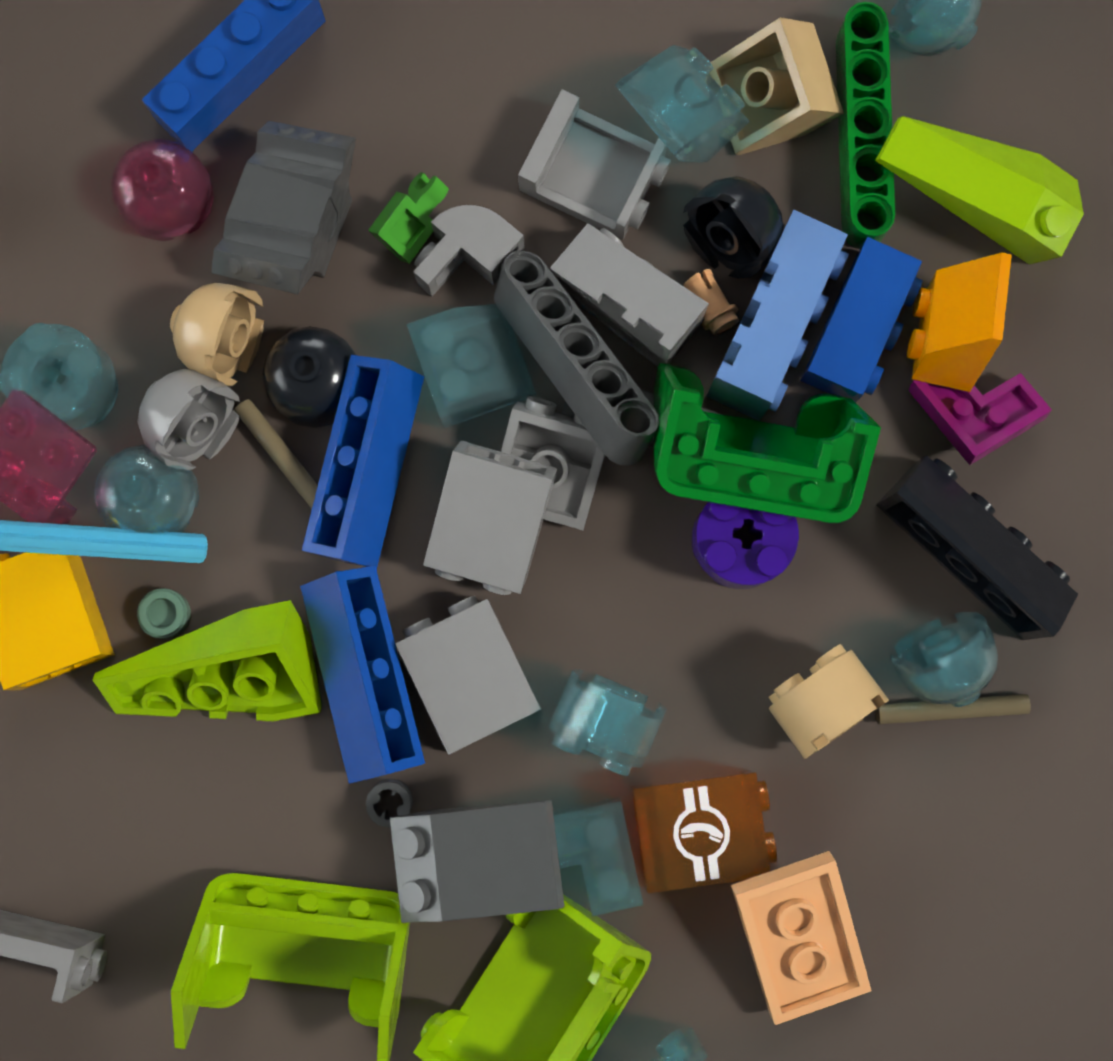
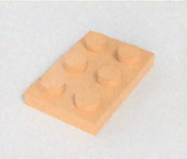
(801, 937)

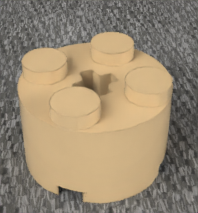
(827, 701)

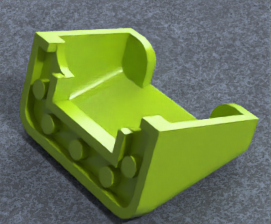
(543, 993)

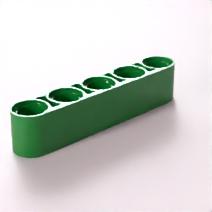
(870, 104)

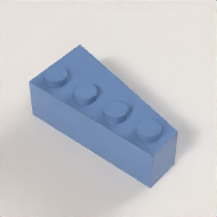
(778, 315)

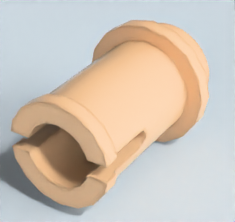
(720, 314)

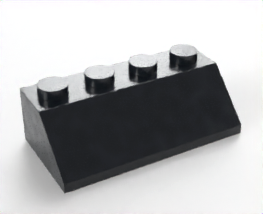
(980, 550)

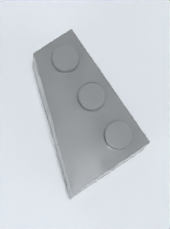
(629, 295)

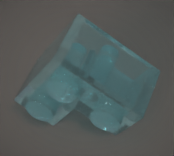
(599, 842)

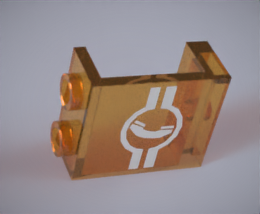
(703, 831)

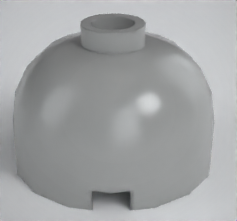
(187, 417)

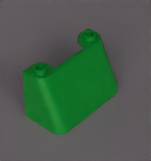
(763, 466)

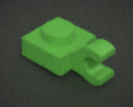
(405, 220)

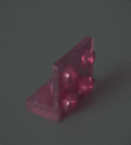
(39, 460)

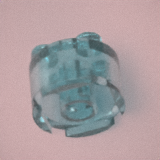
(56, 350)
(606, 722)

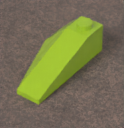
(992, 186)
(238, 664)

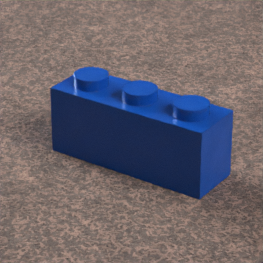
(863, 321)

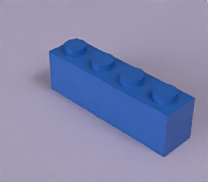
(230, 66)
(363, 461)
(362, 674)

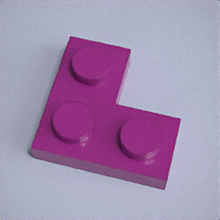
(981, 422)

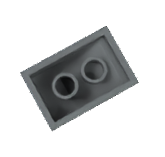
(476, 861)

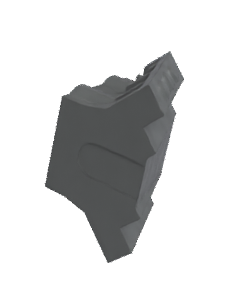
(287, 208)

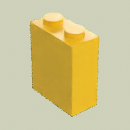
(47, 619)

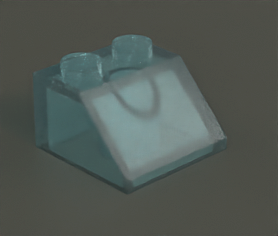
(684, 103)
(470, 362)

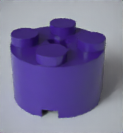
(725, 558)

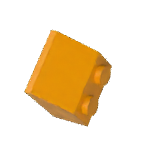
(960, 321)

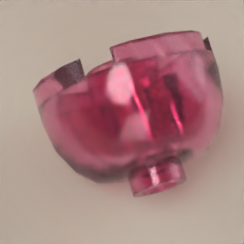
(162, 189)

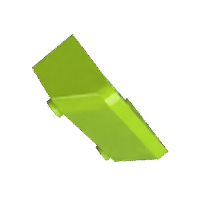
(297, 937)

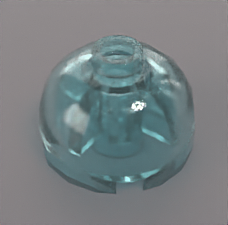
(934, 25)
(144, 494)
(948, 661)

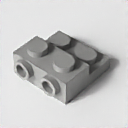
(563, 443)

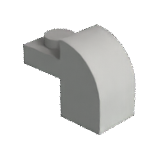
(470, 236)

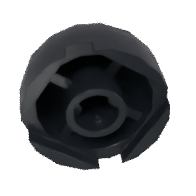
(734, 224)
(307, 375)

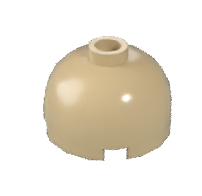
(218, 330)

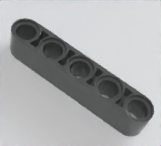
(575, 358)

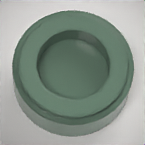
(164, 613)

